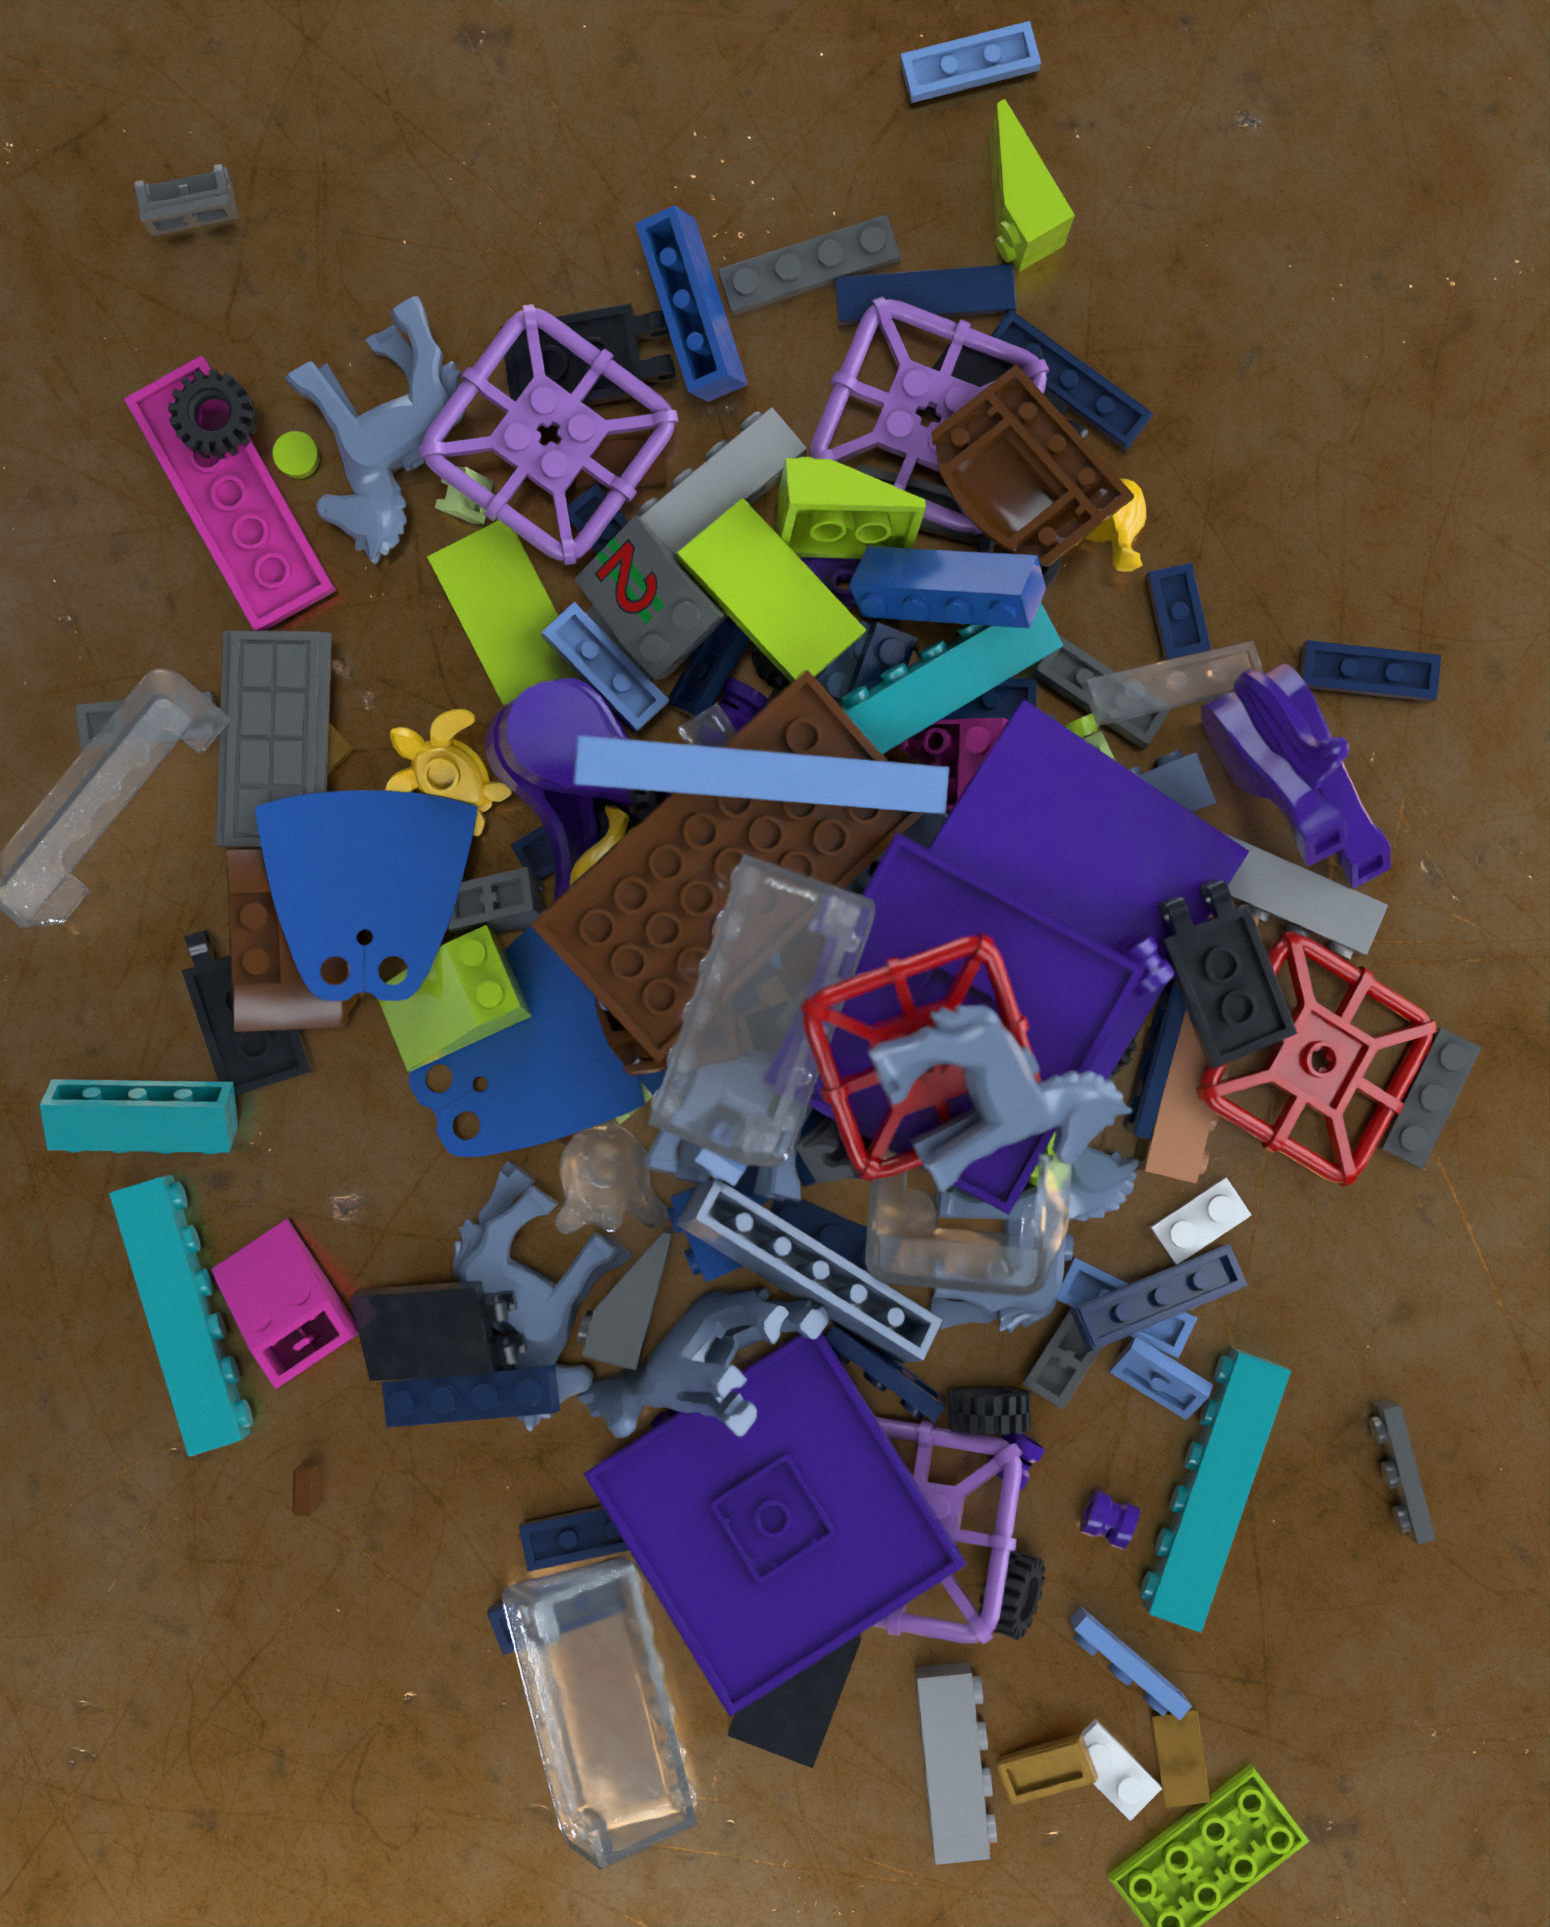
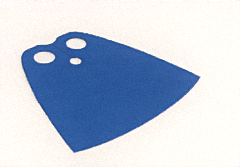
(370, 865)
(541, 1073)

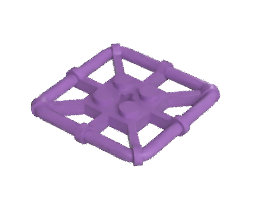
(912, 389)
(546, 405)
(948, 1505)

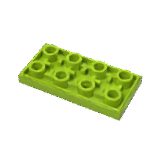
(770, 592)
(501, 608)
(1209, 1855)

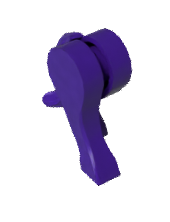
(1282, 751)
(534, 756)

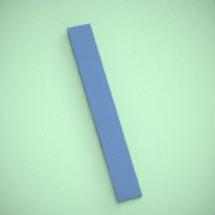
(759, 775)

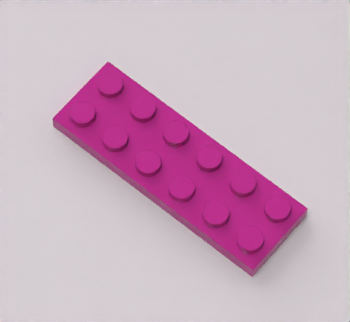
(234, 508)

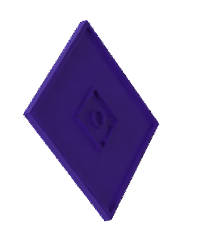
(1083, 844)
(1058, 975)
(777, 1535)

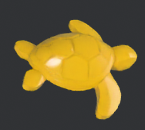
(446, 765)

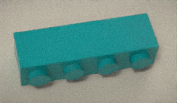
(139, 1116)

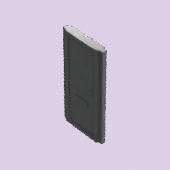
(278, 726)

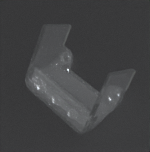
(911, 1249)

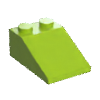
(1028, 205)
(839, 511)
(460, 1001)

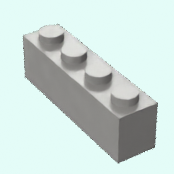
(732, 471)
(1306, 902)
(953, 1763)

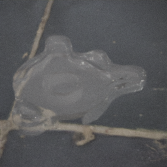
(604, 1179)

